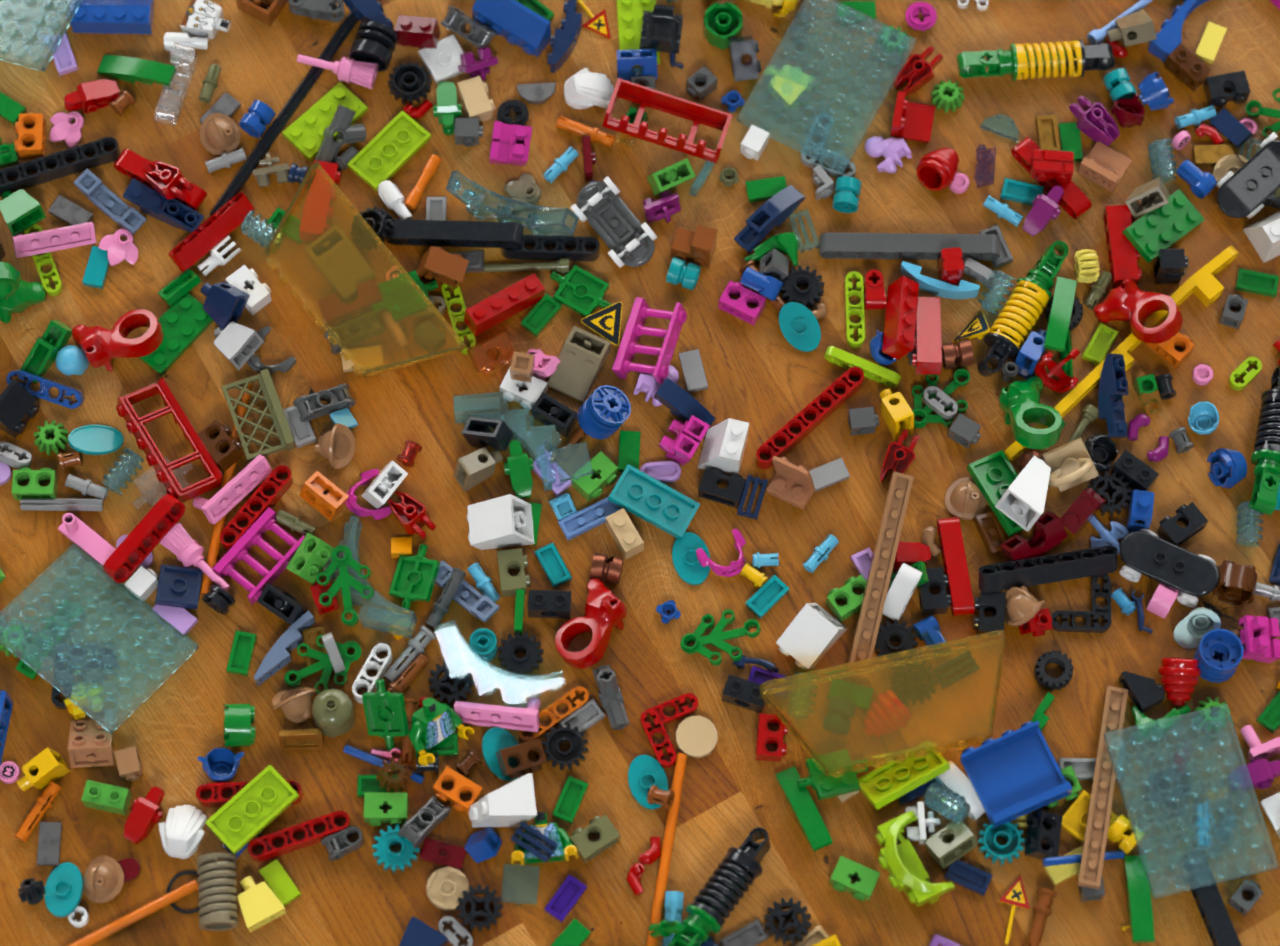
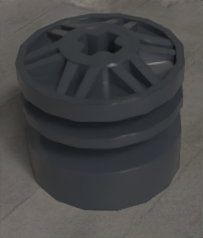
(374, 44)

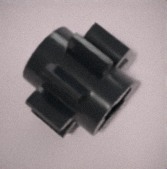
(31, 891)

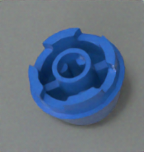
(1154, 92)
(1227, 467)

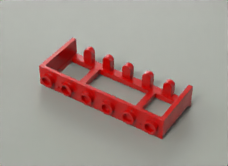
(672, 105)
(153, 456)

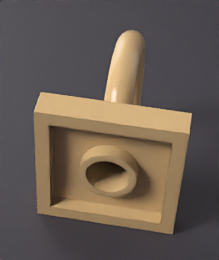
(1070, 465)

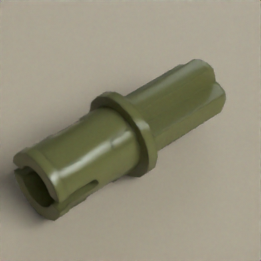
(209, 83)
(1098, 290)
(295, 523)

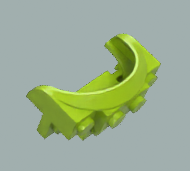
(904, 865)

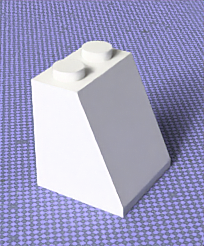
(1265, 236)
(725, 446)
(1027, 494)
(500, 523)
(810, 635)
(506, 805)

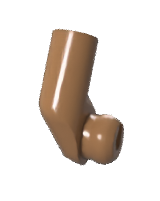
(820, 311)
(928, 536)

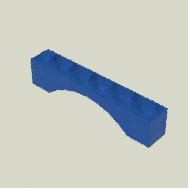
(1170, 34)

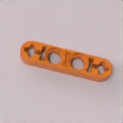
(551, 712)

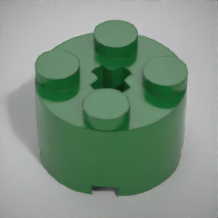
(722, 23)
(238, 725)

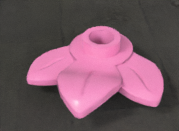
(65, 130)
(118, 249)

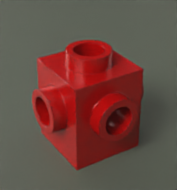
(1038, 624)

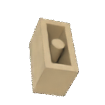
(475, 99)
(624, 533)

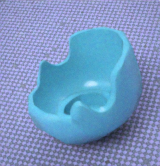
(71, 360)
(1203, 418)

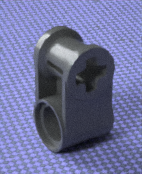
(341, 843)

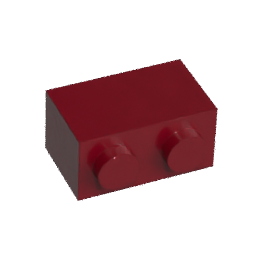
(417, 31)
(1082, 510)

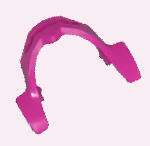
(352, 505)
(734, 567)

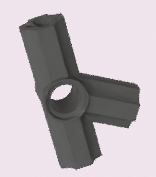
(346, 134)
(610, 697)

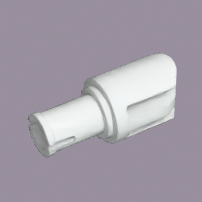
(185, 39)
(394, 199)
(217, 258)

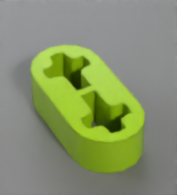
(1242, 370)

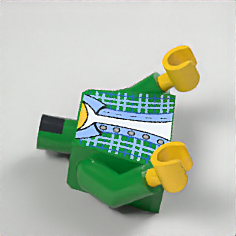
(432, 725)
(551, 830)

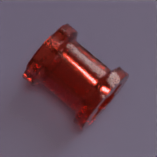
(409, 453)

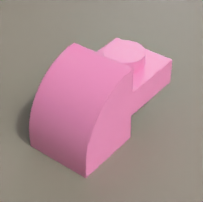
(544, 364)
(1162, 600)

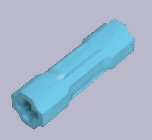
(673, 910)

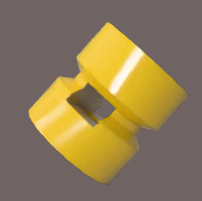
(1117, 831)

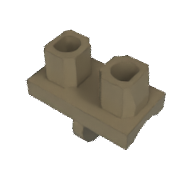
(280, 170)

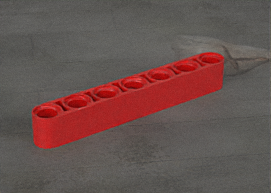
(813, 409)

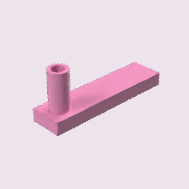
(54, 239)
(234, 490)
(85, 538)
(500, 716)
(1258, 749)

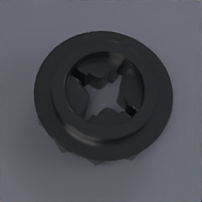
(518, 108)

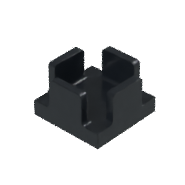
(661, 29)

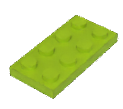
(630, 22)
(308, 129)
(389, 150)
(897, 779)
(252, 809)

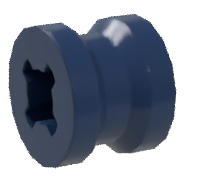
(297, 173)

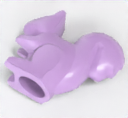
(892, 150)
(648, 384)

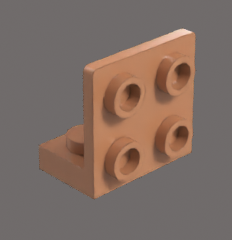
(1104, 166)
(791, 483)
(89, 744)

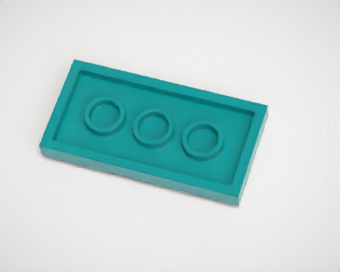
(654, 501)

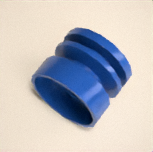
(604, 412)
(1219, 645)

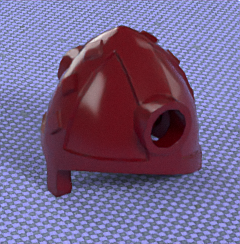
(1128, 112)

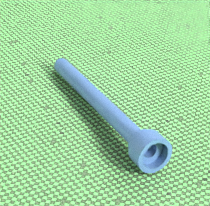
(1096, 37)

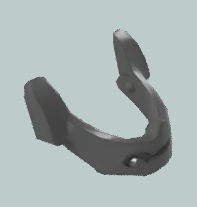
(257, 366)

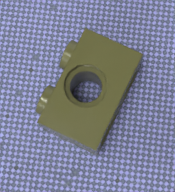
(511, 560)
(588, 849)
(946, 853)

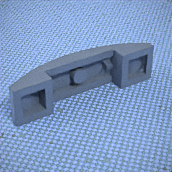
(108, 202)
(467, 596)

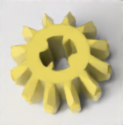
(1086, 266)

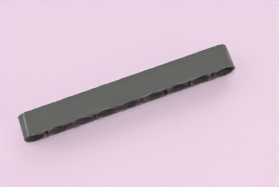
(907, 245)

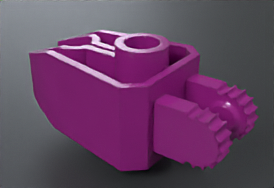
(1094, 121)
(1043, 211)
(1262, 772)

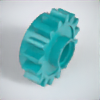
(997, 851)
(390, 859)

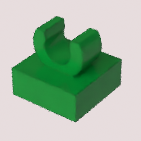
(8, 155)

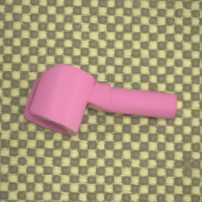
(385, 753)

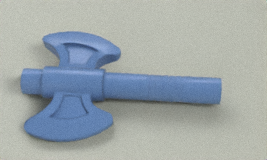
(1108, 538)

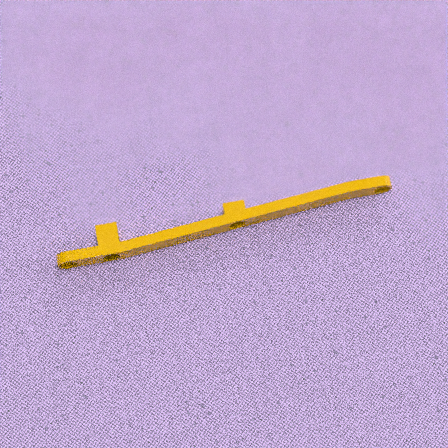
(1201, 284)

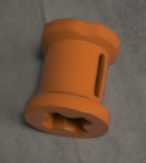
(122, 102)
(69, 459)
(660, 797)

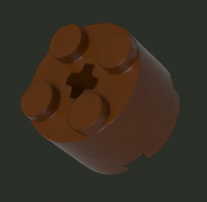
(1236, 583)

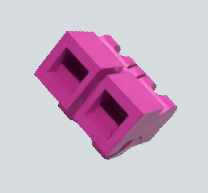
(510, 144)
(687, 440)
(1260, 638)

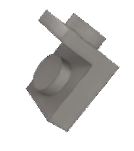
(822, 180)

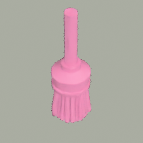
(346, 70)
(190, 553)

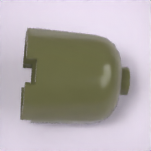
(337, 718)

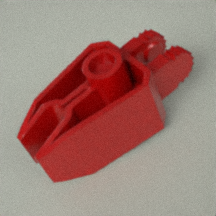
(917, 71)
(92, 96)
(167, 180)
(898, 456)
(411, 514)
(910, 553)
(144, 815)

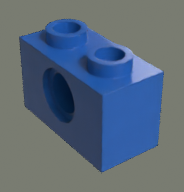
(628, 58)

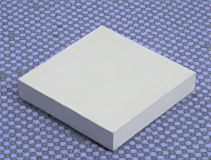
(443, 60)

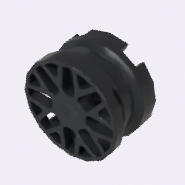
(218, 599)

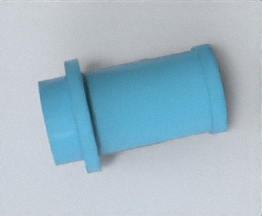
(765, 559)

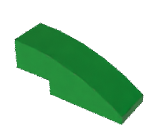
(46, 348)

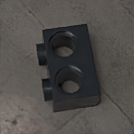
(1135, 472)
(1043, 834)

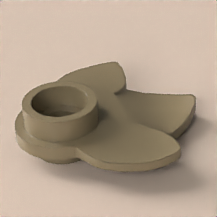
(520, 189)

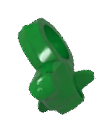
(17, 294)
(1022, 406)

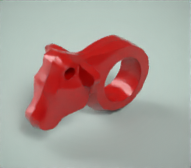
(1135, 306)
(103, 345)
(600, 616)

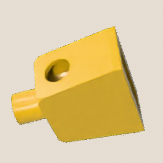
(896, 413)
(42, 769)

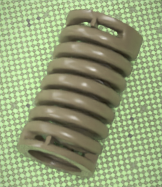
(220, 887)

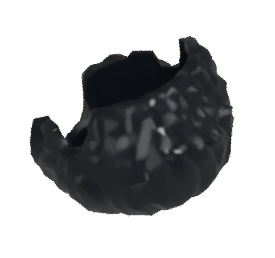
(1101, 451)

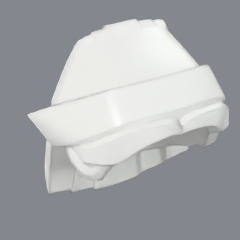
(588, 90)
(182, 831)

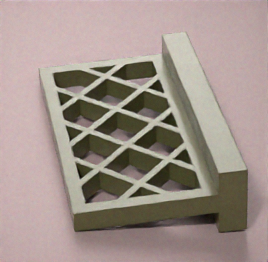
(276, 415)

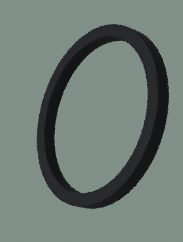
(169, 888)

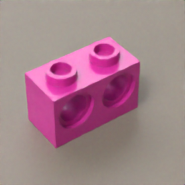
(739, 306)

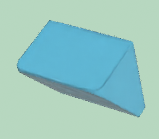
(343, 417)
(562, 506)

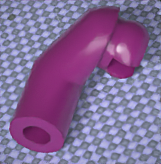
(1134, 425)
(1161, 451)

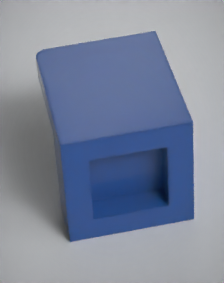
(483, 845)

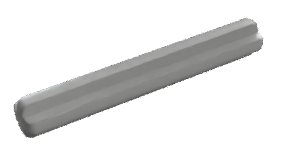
(61, 504)

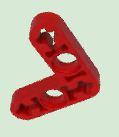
(661, 720)

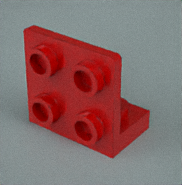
(912, 120)

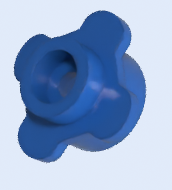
(732, 95)
(671, 606)

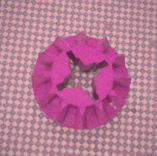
(926, 10)

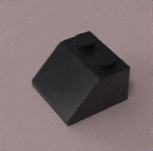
(16, 409)

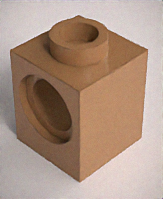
(522, 367)
(128, 764)

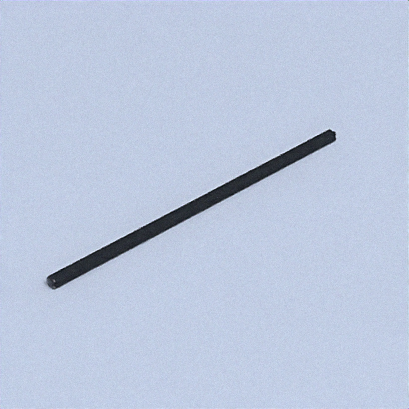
(286, 113)

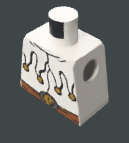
(204, 19)

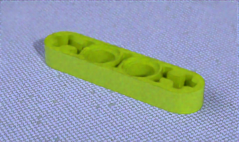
(43, 260)
(851, 309)
(456, 317)
(871, 370)

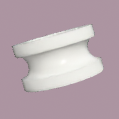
(85, 918)

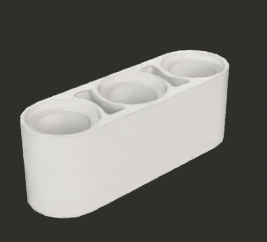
(901, 591)
(372, 663)
(959, 783)

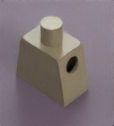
(1133, 29)
(1151, 196)
(476, 467)

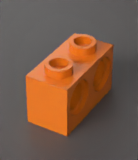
(34, 135)
(1169, 353)
(324, 496)
(461, 786)

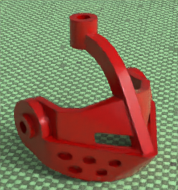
(1065, 382)

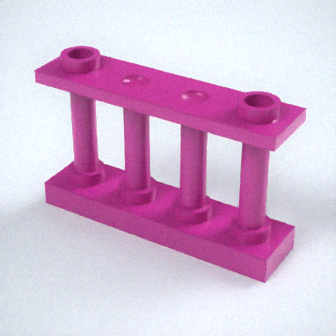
(635, 329)
(240, 552)

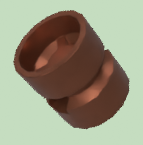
(956, 354)
(606, 567)

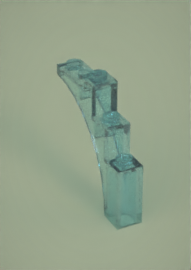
(490, 205)
(536, 440)
(376, 612)
(487, 677)

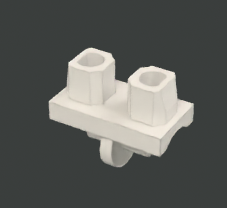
(919, 833)

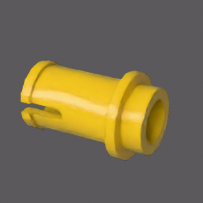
(754, 575)

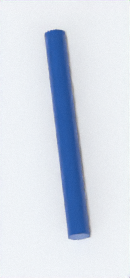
(376, 761)
(1070, 859)

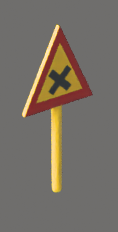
(598, 23)
(1016, 897)

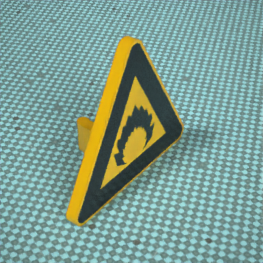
(606, 322)
(975, 328)

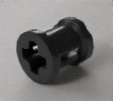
(1165, 386)
(431, 766)

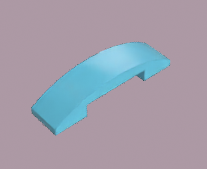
(939, 288)

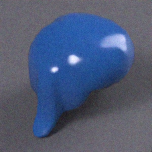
(876, 350)
(221, 764)

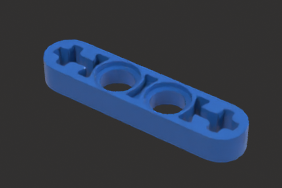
(46, 385)

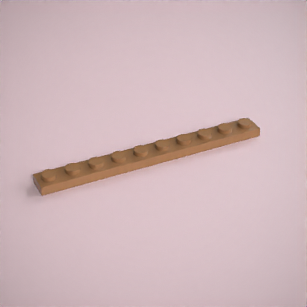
(881, 567)
(1101, 792)

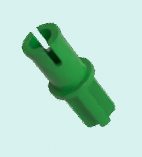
(665, 928)

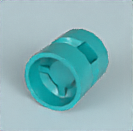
(1119, 84)
(847, 193)
(683, 273)
(484, 643)

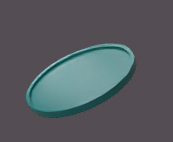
(799, 326)
(95, 439)
(686, 561)
(493, 741)
(643, 774)
(64, 889)

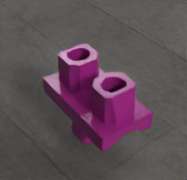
(485, 60)
(661, 208)

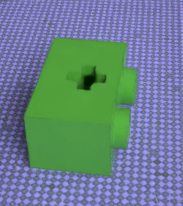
(671, 176)
(602, 467)
(106, 797)
(375, 804)
(845, 871)

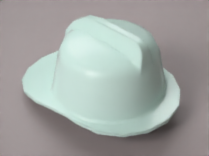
(1193, 627)

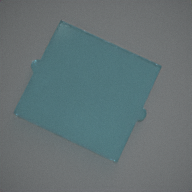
(573, 461)
(520, 884)

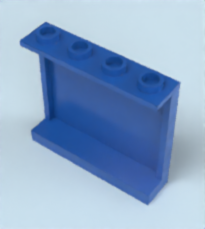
(1014, 774)

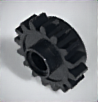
(409, 92)
(379, 221)
(802, 278)
(894, 632)
(520, 644)
(568, 758)

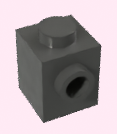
(467, 131)

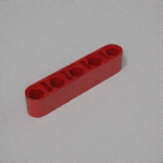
(132, 164)
(1073, 200)
(211, 232)
(260, 499)
(144, 538)
(955, 566)
(219, 789)
(287, 834)

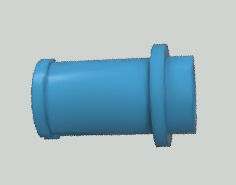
(1124, 602)

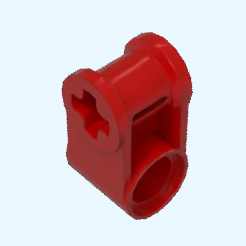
(874, 293)

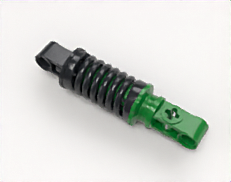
(1267, 450)
(723, 890)

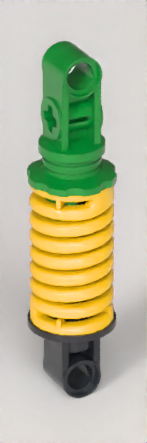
(1027, 60)
(1022, 310)

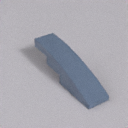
(279, 653)

